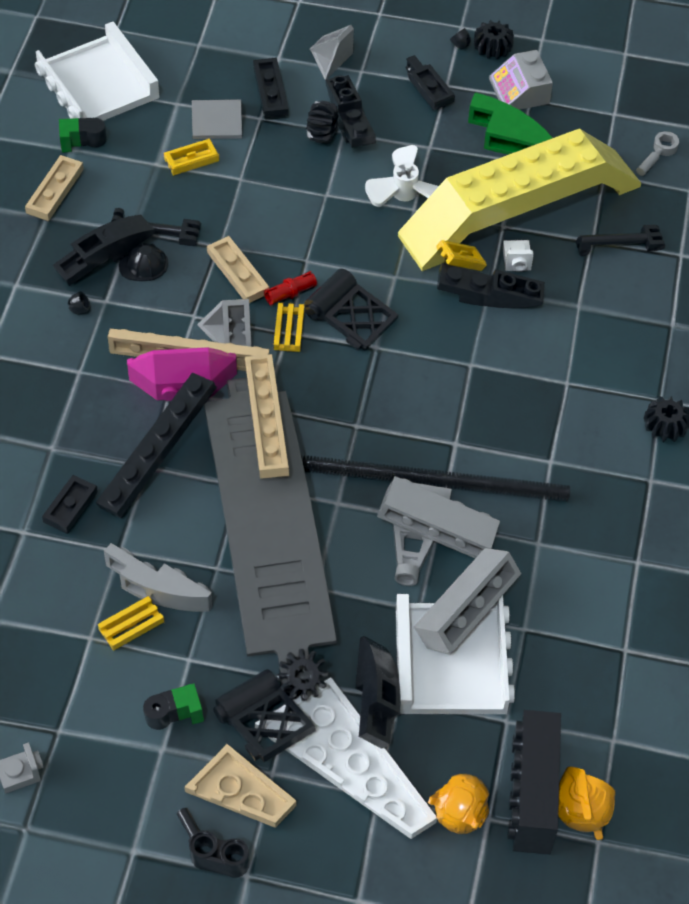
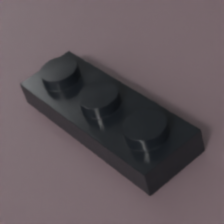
(270, 87)

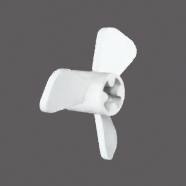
(404, 182)

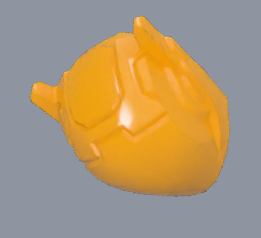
(585, 801)
(461, 804)

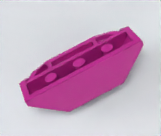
(165, 371)

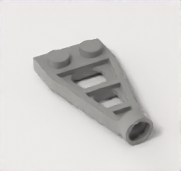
(409, 562)

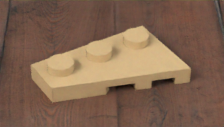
(242, 788)

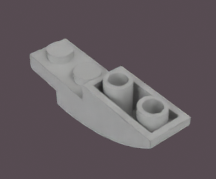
(165, 588)

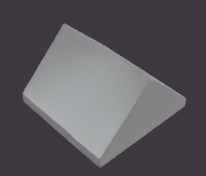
(216, 119)

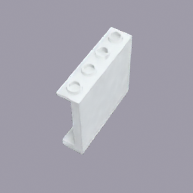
(99, 77)
(461, 682)

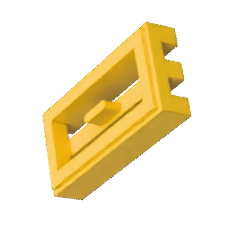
(192, 159)
(461, 255)
(290, 311)
(129, 618)

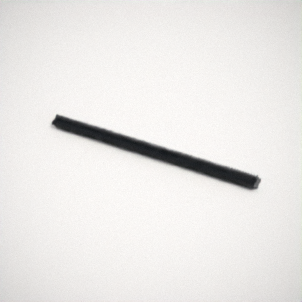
(440, 478)

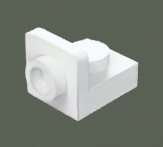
(517, 255)

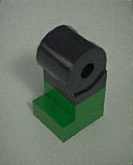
(81, 132)
(173, 706)

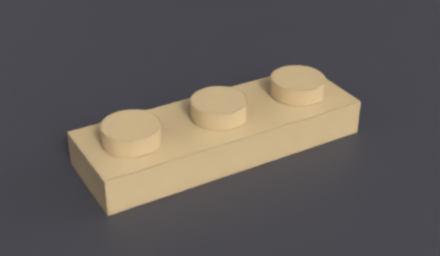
(54, 188)
(237, 269)

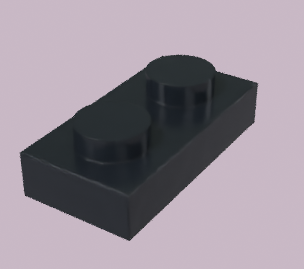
(69, 504)

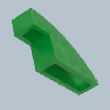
(507, 126)

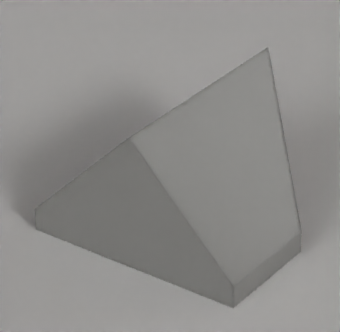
(333, 50)
(229, 322)

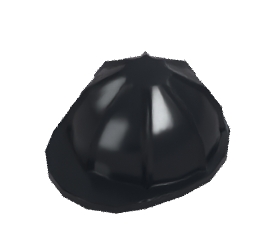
(143, 263)

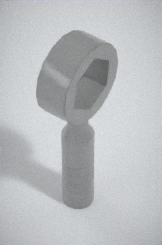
(659, 150)

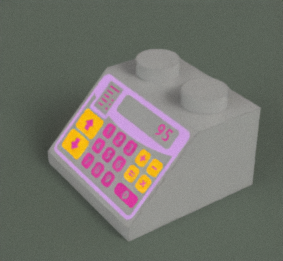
(522, 81)

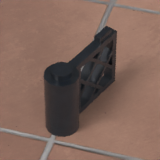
(333, 299)
(254, 701)

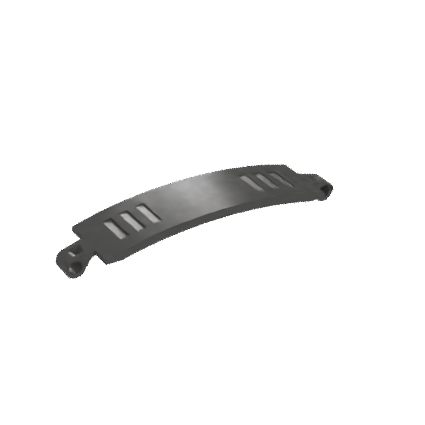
(269, 535)

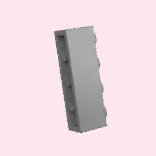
(438, 518)
(467, 600)

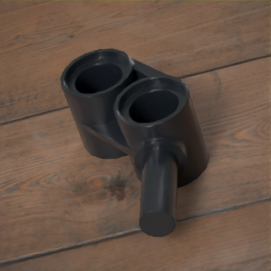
(216, 859)

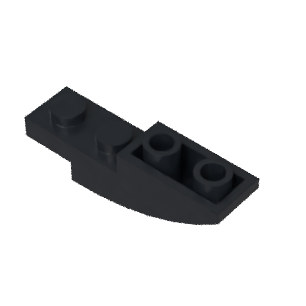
(351, 119)
(104, 242)
(493, 290)
(380, 691)

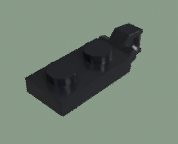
(429, 83)

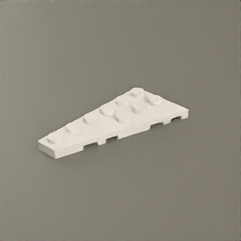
(354, 763)

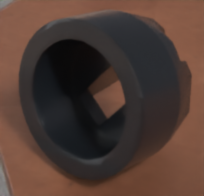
(461, 39)
(79, 303)

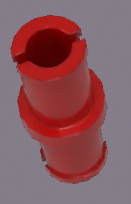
(290, 288)

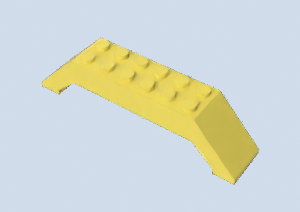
(510, 189)

